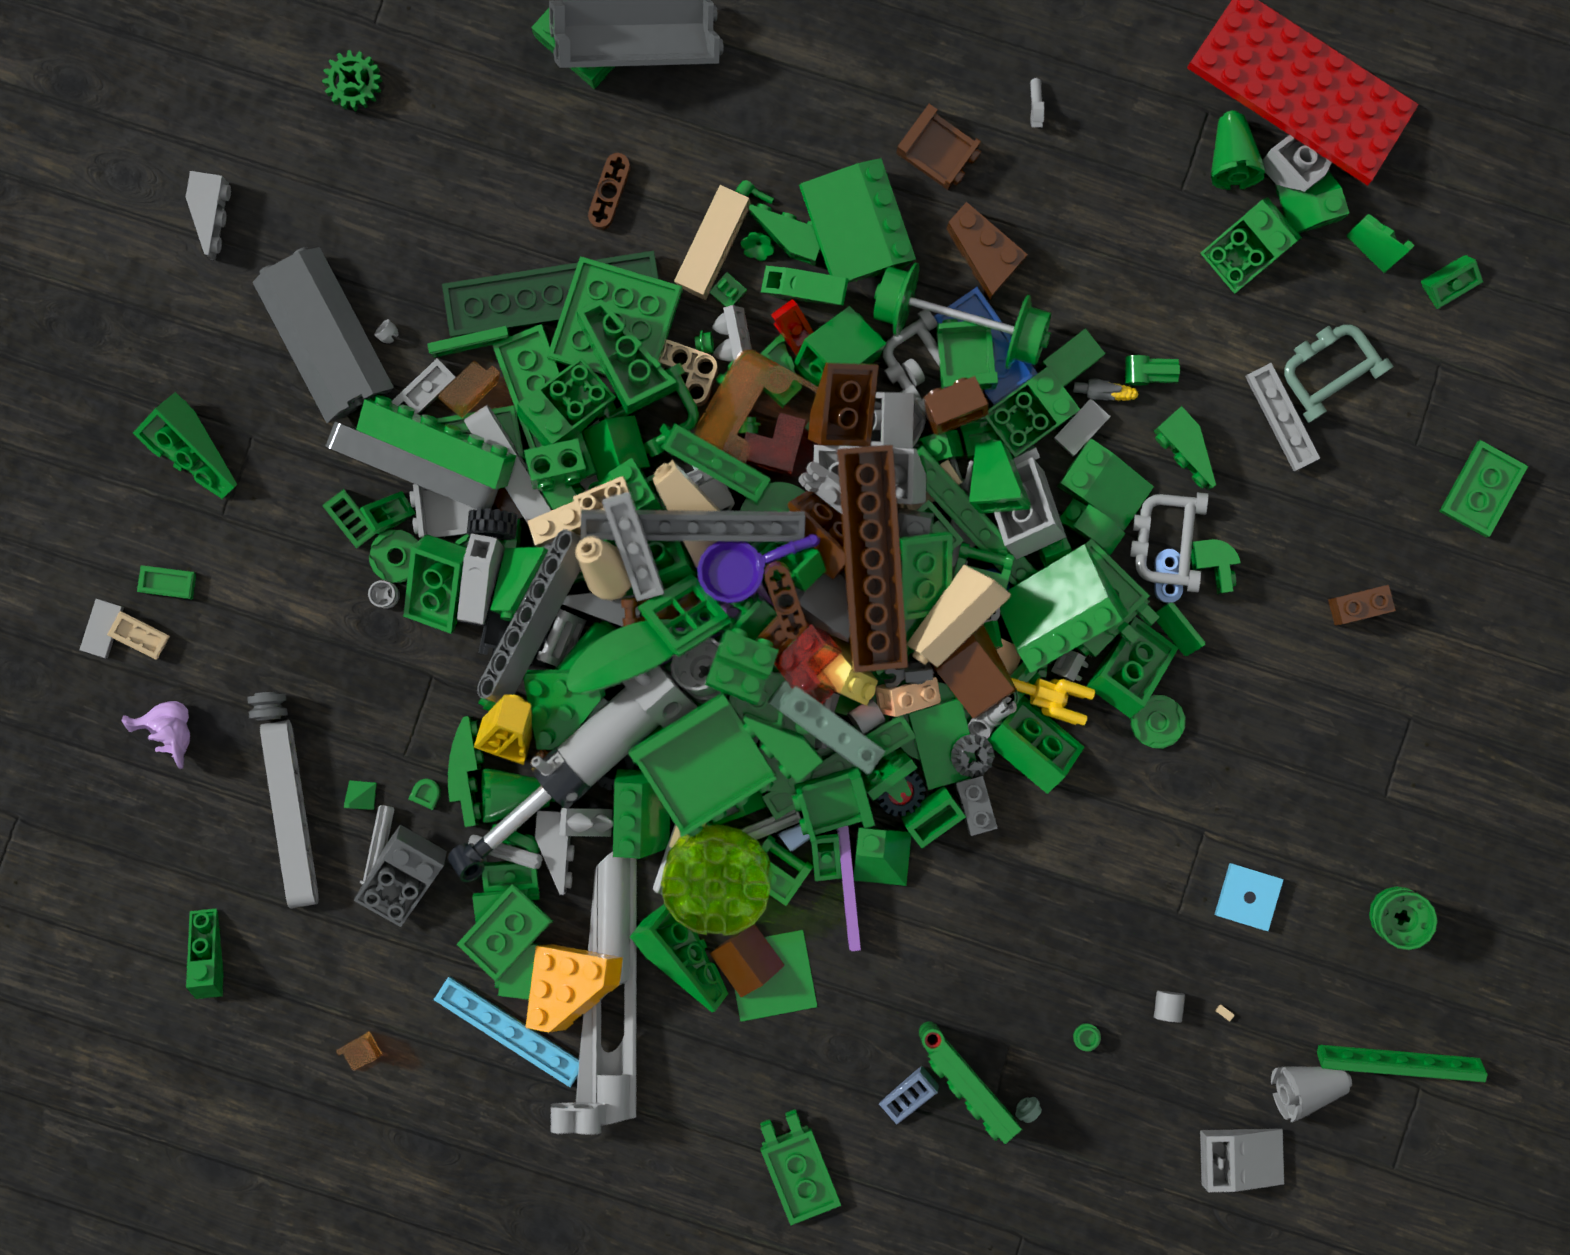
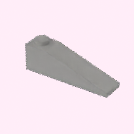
(1295, 165)

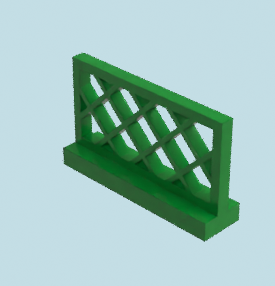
(714, 461)

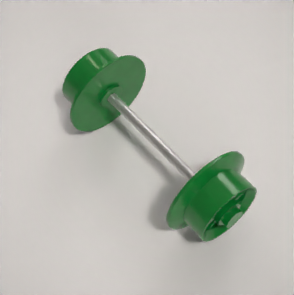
(897, 294)

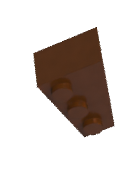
(985, 248)

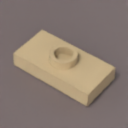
(138, 635)

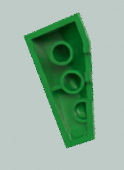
(680, 956)

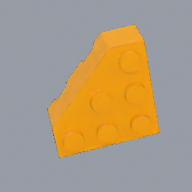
(568, 985)

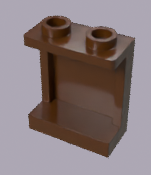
(938, 148)

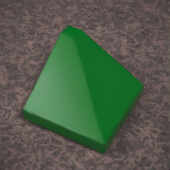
(360, 795)

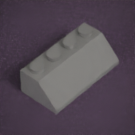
(909, 471)

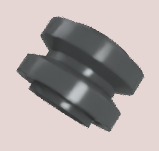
(267, 706)

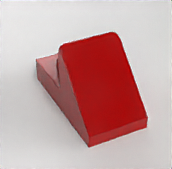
(792, 325)

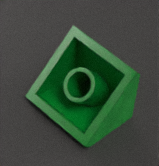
(614, 443)

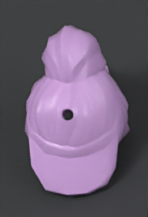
(166, 725)

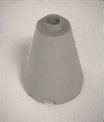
(1307, 1089)

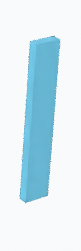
(508, 1031)

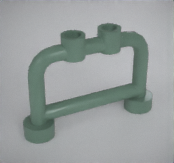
(1325, 338)

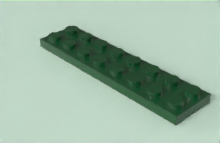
(522, 296)

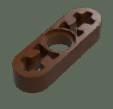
(621, 175)
(786, 580)

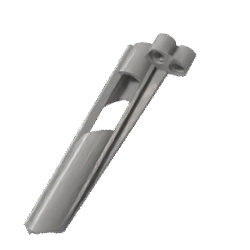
(607, 1079)

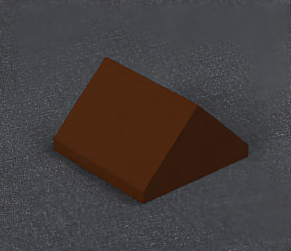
(747, 960)

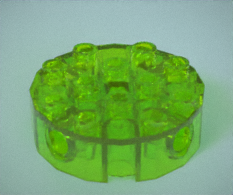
(716, 880)

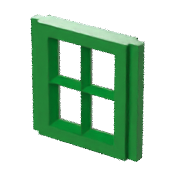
(699, 633)

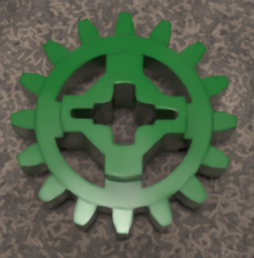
(347, 89)

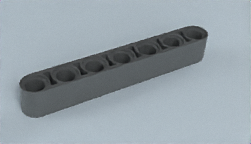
(409, 467)
(532, 619)

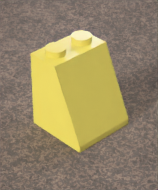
(853, 685)

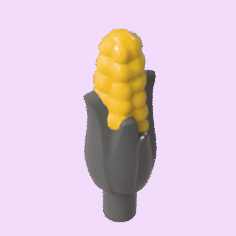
(1104, 390)

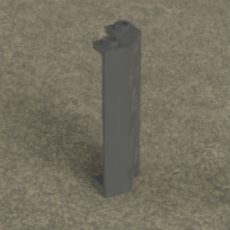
(633, 32)
(322, 333)

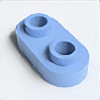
(1159, 566)

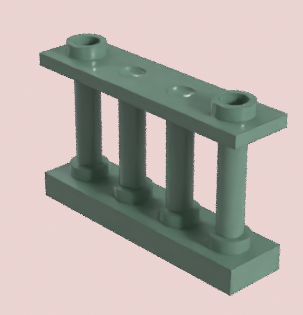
(826, 727)

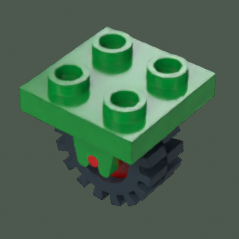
(894, 783)

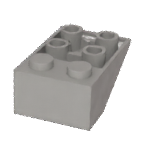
(1241, 1159)

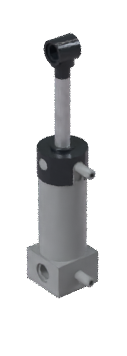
(586, 757)

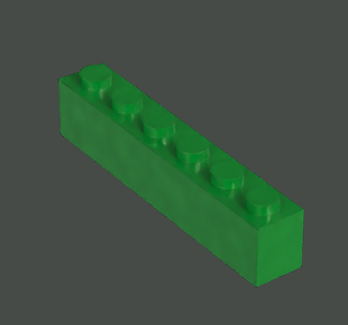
(436, 442)

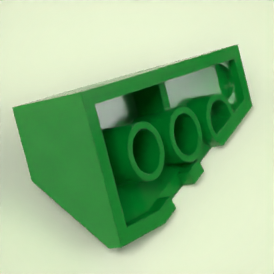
(180, 436)

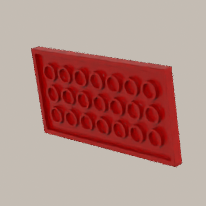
(1303, 87)

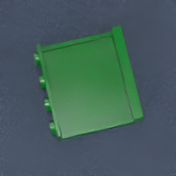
(703, 765)

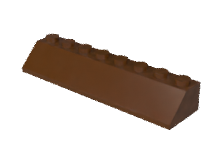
(872, 558)

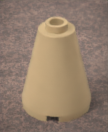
(603, 568)

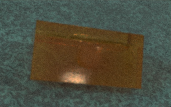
(469, 388)

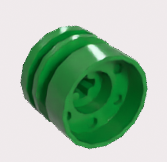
(1404, 933)

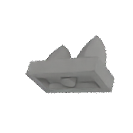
(734, 324)
(586, 822)

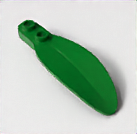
(626, 654)

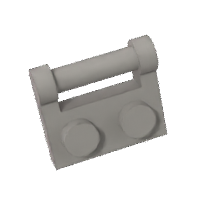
(562, 637)

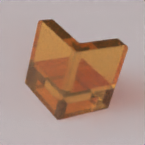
(360, 1051)

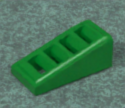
(328, 506)

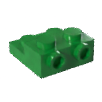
(741, 666)

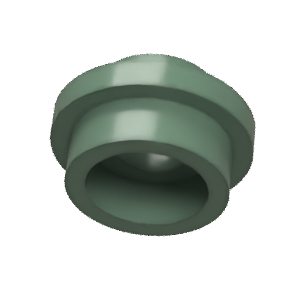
(1028, 1109)

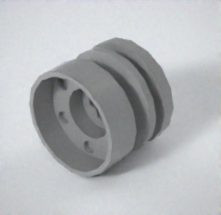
(693, 669)

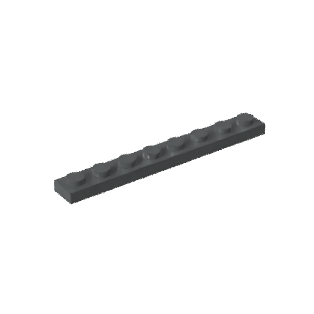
(704, 525)

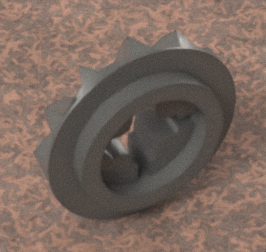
(969, 744)

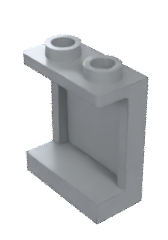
(438, 514)

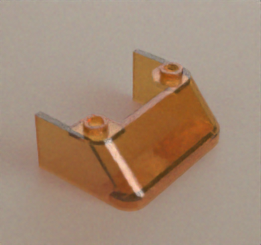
(738, 395)

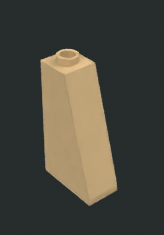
(682, 494)
(956, 615)

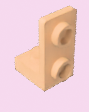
(907, 698)

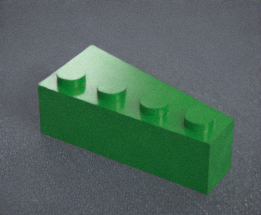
(627, 364)

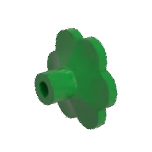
(757, 246)

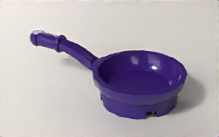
(735, 569)

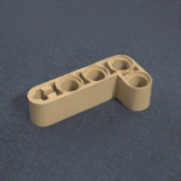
(691, 367)

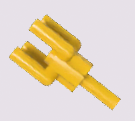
(1053, 697)

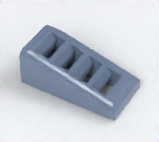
(793, 837)
(931, 1089)

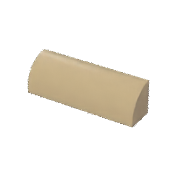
(712, 242)

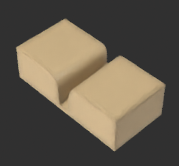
(1224, 1012)

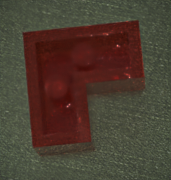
(781, 451)
(806, 659)

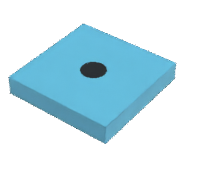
(1248, 897)

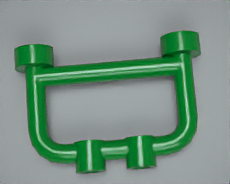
(653, 446)

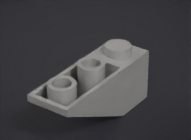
(206, 201)
(479, 577)
(554, 848)

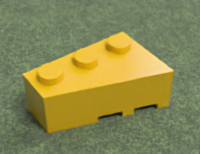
(507, 729)

